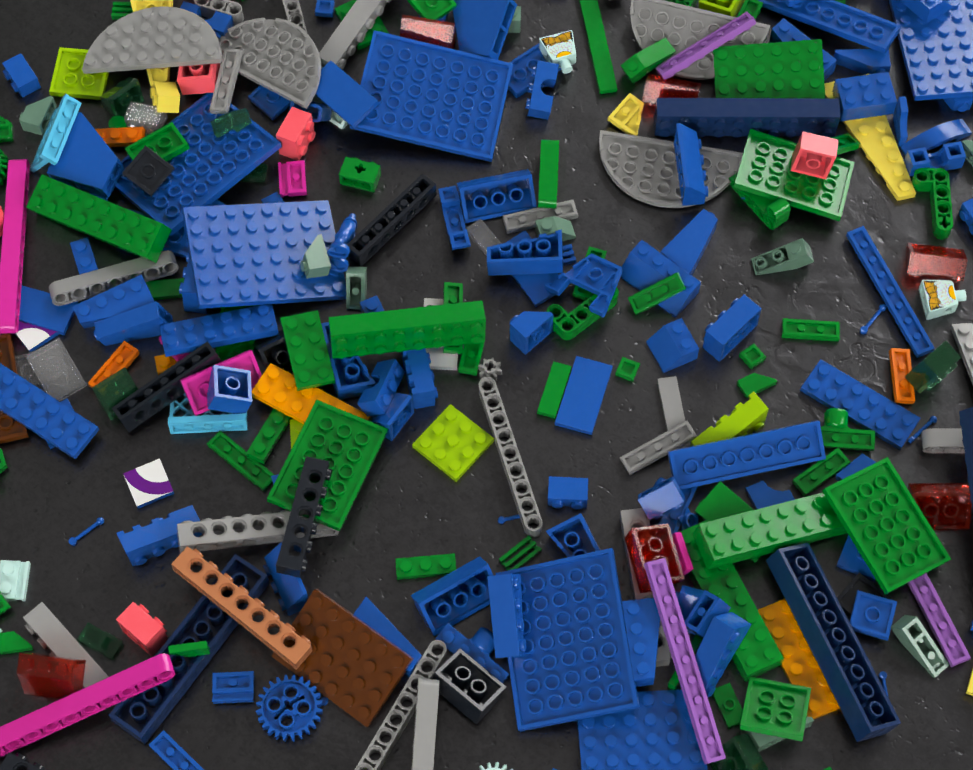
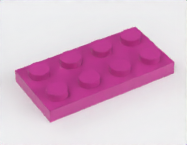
(197, 384)

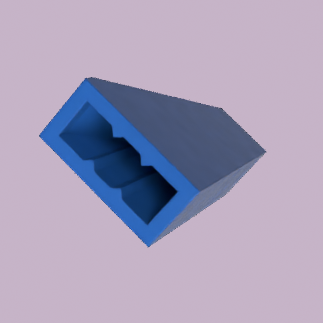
(691, 241)
(132, 324)

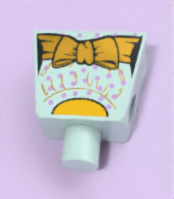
(559, 50)
(939, 297)

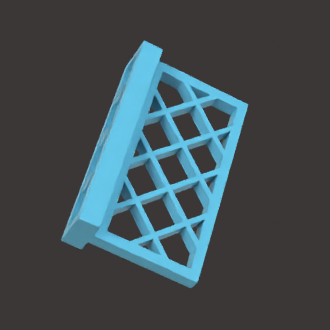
(56, 133)
(205, 423)

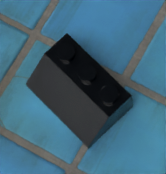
(274, 351)
(468, 685)

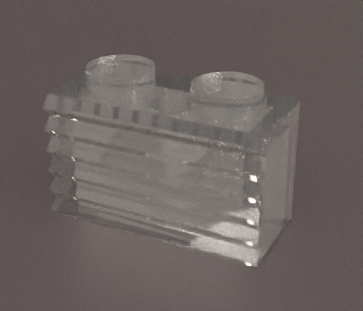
(144, 116)

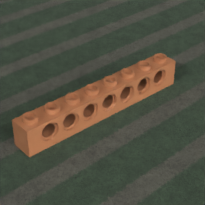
(292, 655)

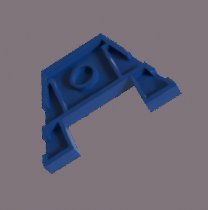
(593, 275)

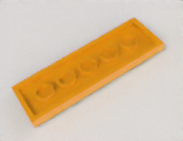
(279, 391)
(798, 660)

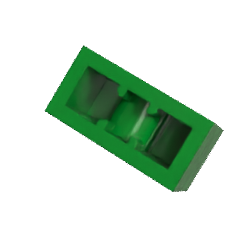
(360, 174)

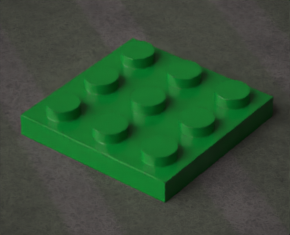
(775, 708)

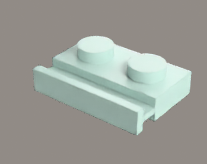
(14, 579)

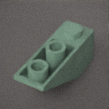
(783, 258)

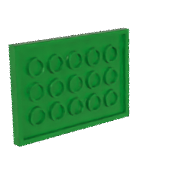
(770, 70)
(767, 173)
(349, 447)
(886, 525)

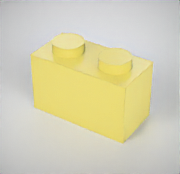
(165, 97)

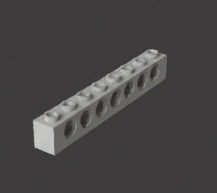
(632, 519)
(247, 537)

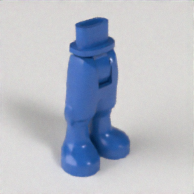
(339, 249)

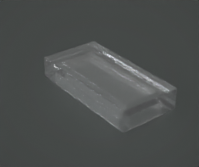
(482, 235)

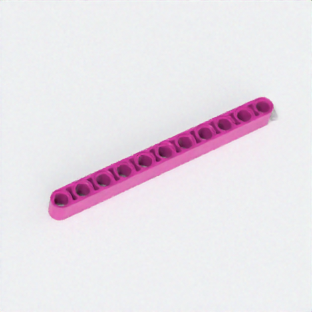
(13, 244)
(85, 703)

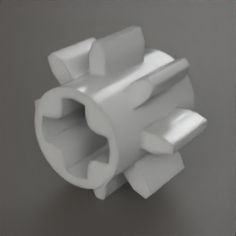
(490, 364)

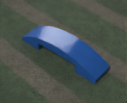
(938, 135)
(453, 218)

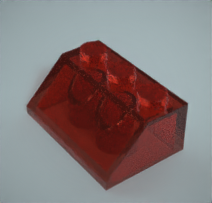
(428, 31)
(657, 87)
(935, 262)
(943, 504)
(651, 544)
(50, 675)

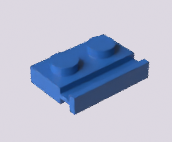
(233, 687)

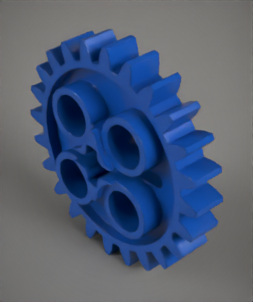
(301, 721)

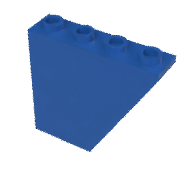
(483, 25)
(87, 161)

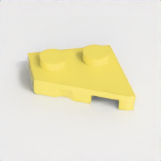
(628, 115)

